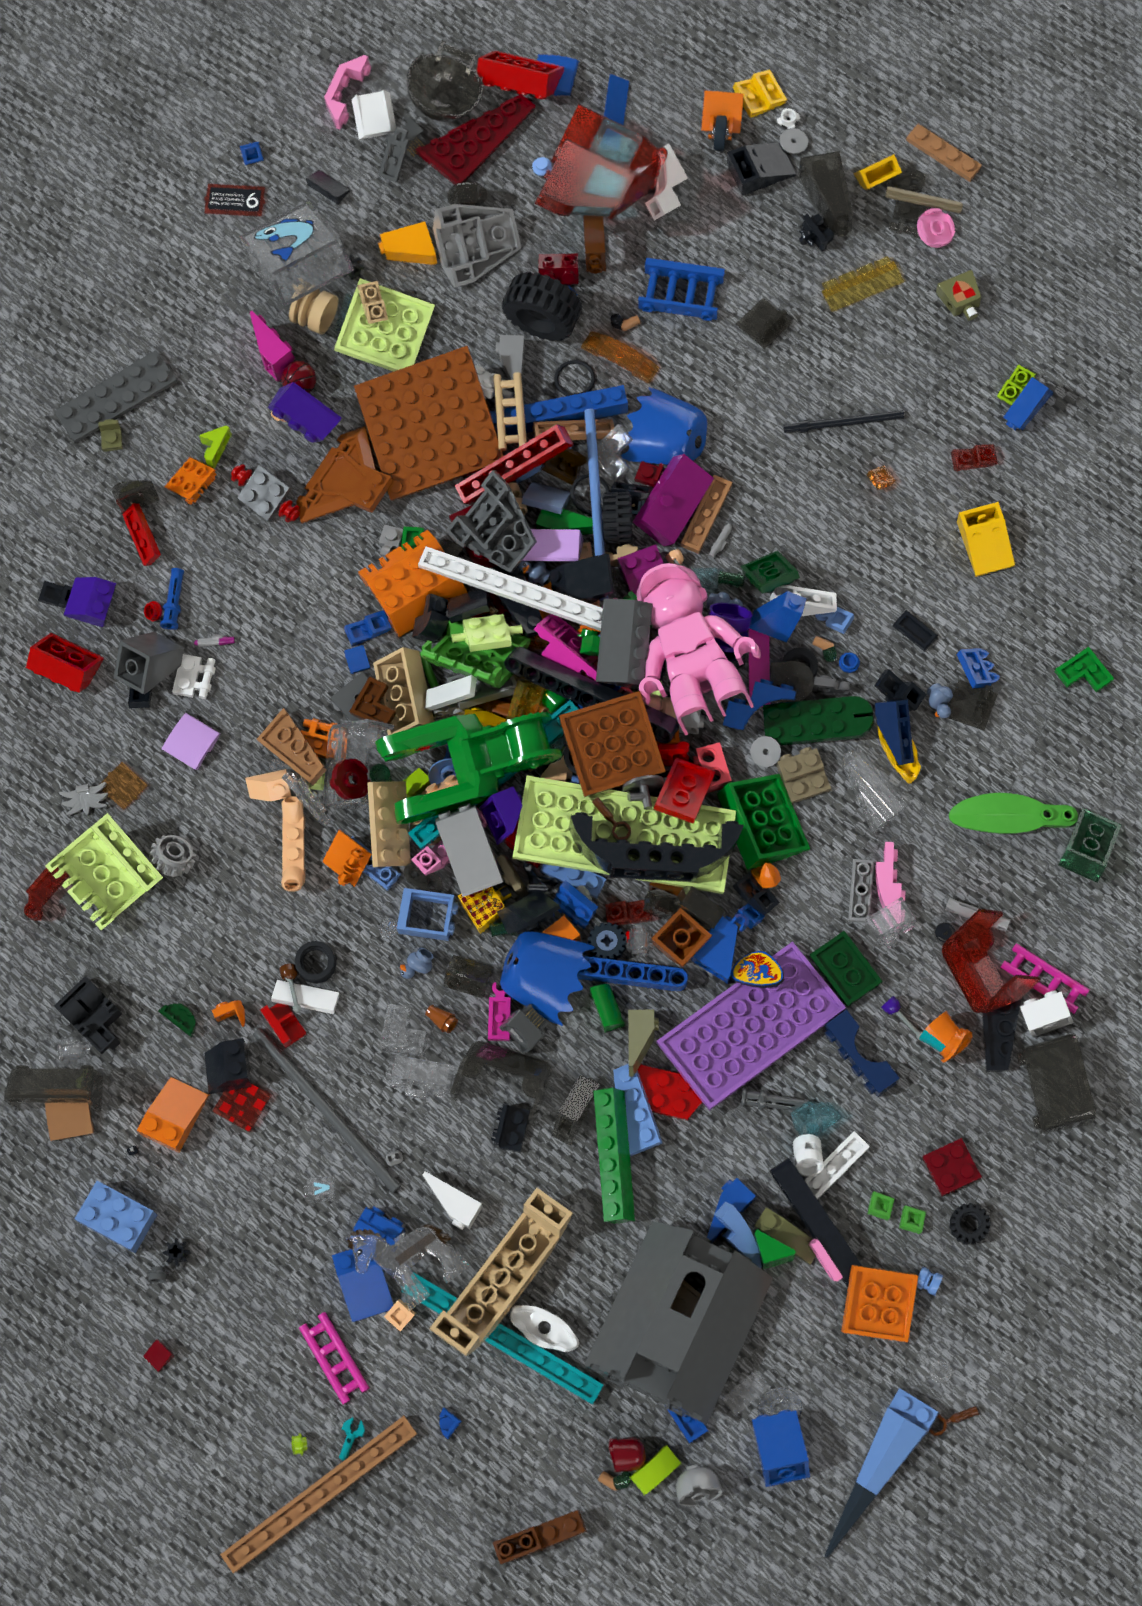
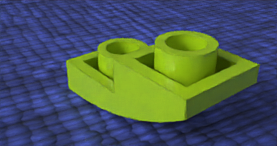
(1015, 384)
(655, 1470)

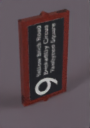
(234, 200)

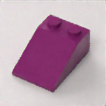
(637, 564)

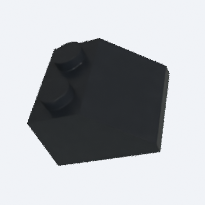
(227, 1066)

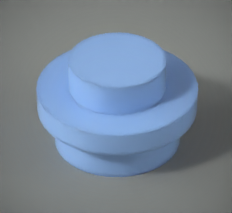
(541, 165)

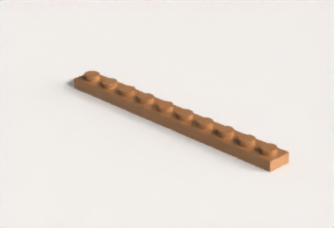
(318, 1494)

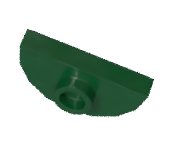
(180, 1016)

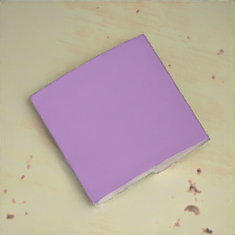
(191, 741)

